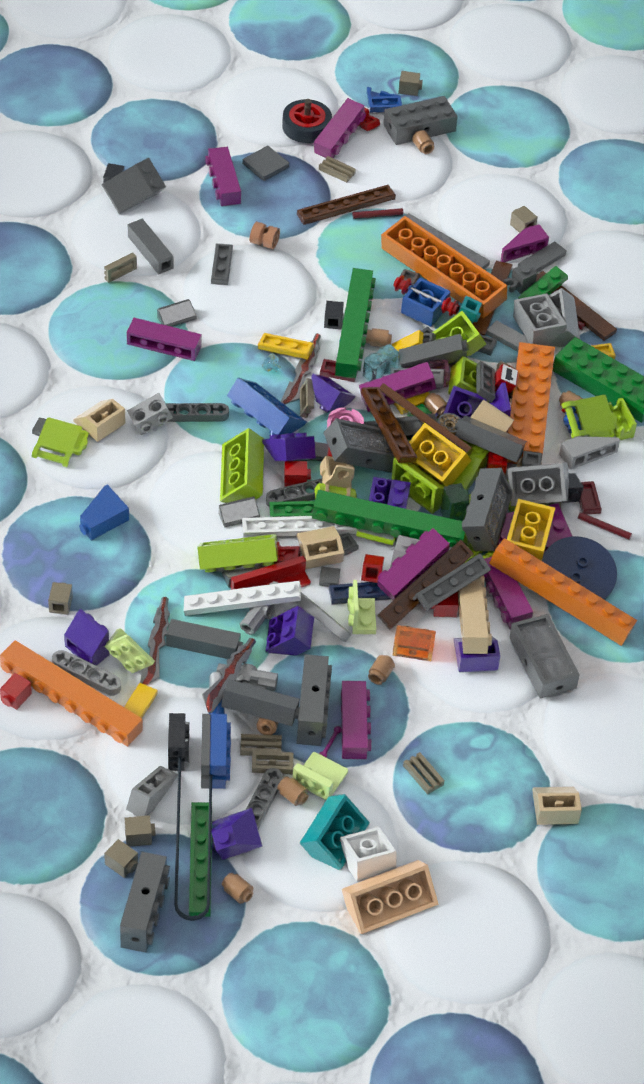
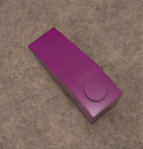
(525, 243)

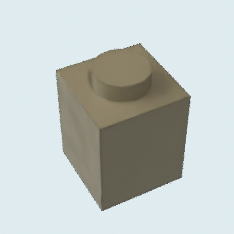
(410, 83)
(523, 218)
(60, 598)
(139, 830)
(121, 858)

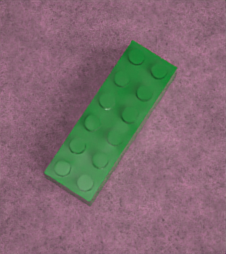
(601, 375)

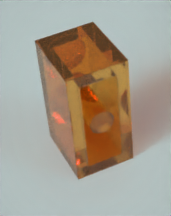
(414, 643)

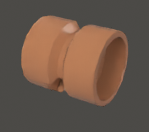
(264, 235)

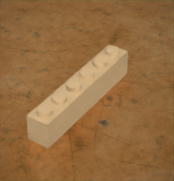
(474, 618)

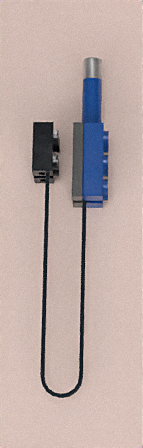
(214, 769)

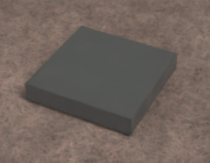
(265, 163)

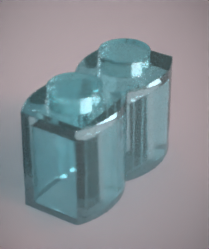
(380, 363)

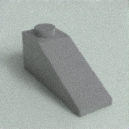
(584, 450)
(150, 791)

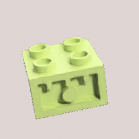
(362, 612)
(128, 652)
(320, 775)

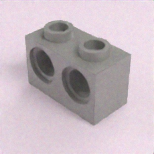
(150, 414)

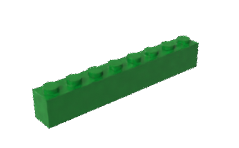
(354, 323)
(383, 518)

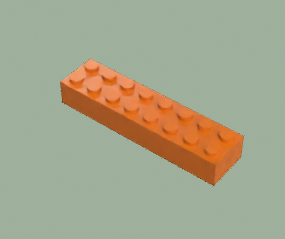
(443, 265)
(531, 395)

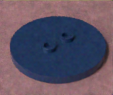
(584, 563)

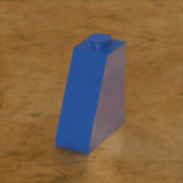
(103, 514)

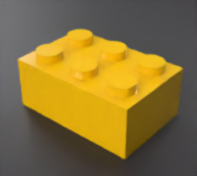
(438, 455)
(531, 527)

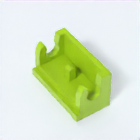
(623, 420)

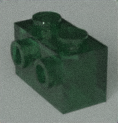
(454, 502)

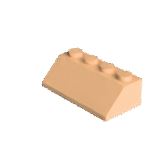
(390, 896)

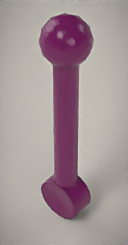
(337, 729)

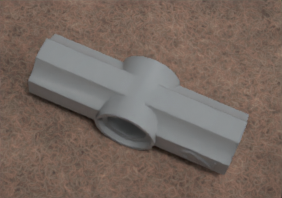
(256, 617)
(266, 678)

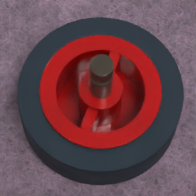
(305, 120)

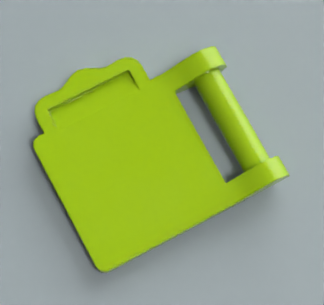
(593, 416)
(61, 438)

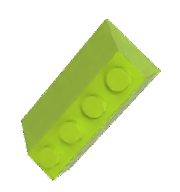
(242, 467)
(237, 552)

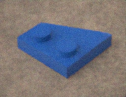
(383, 100)

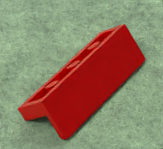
(281, 572)

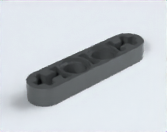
(194, 416)
(298, 489)
(265, 803)

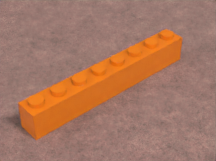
(562, 591)
(72, 693)

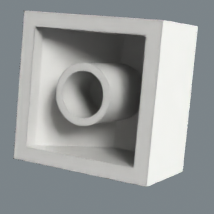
(368, 853)

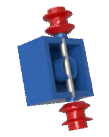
(425, 300)

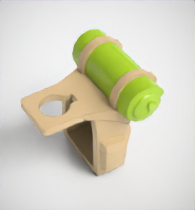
(336, 477)

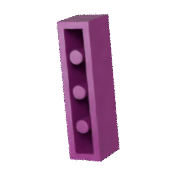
(339, 128)
(224, 176)
(164, 339)
(405, 382)
(413, 564)
(507, 596)
(354, 720)

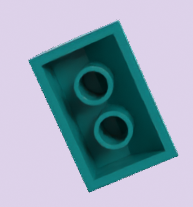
(335, 819)

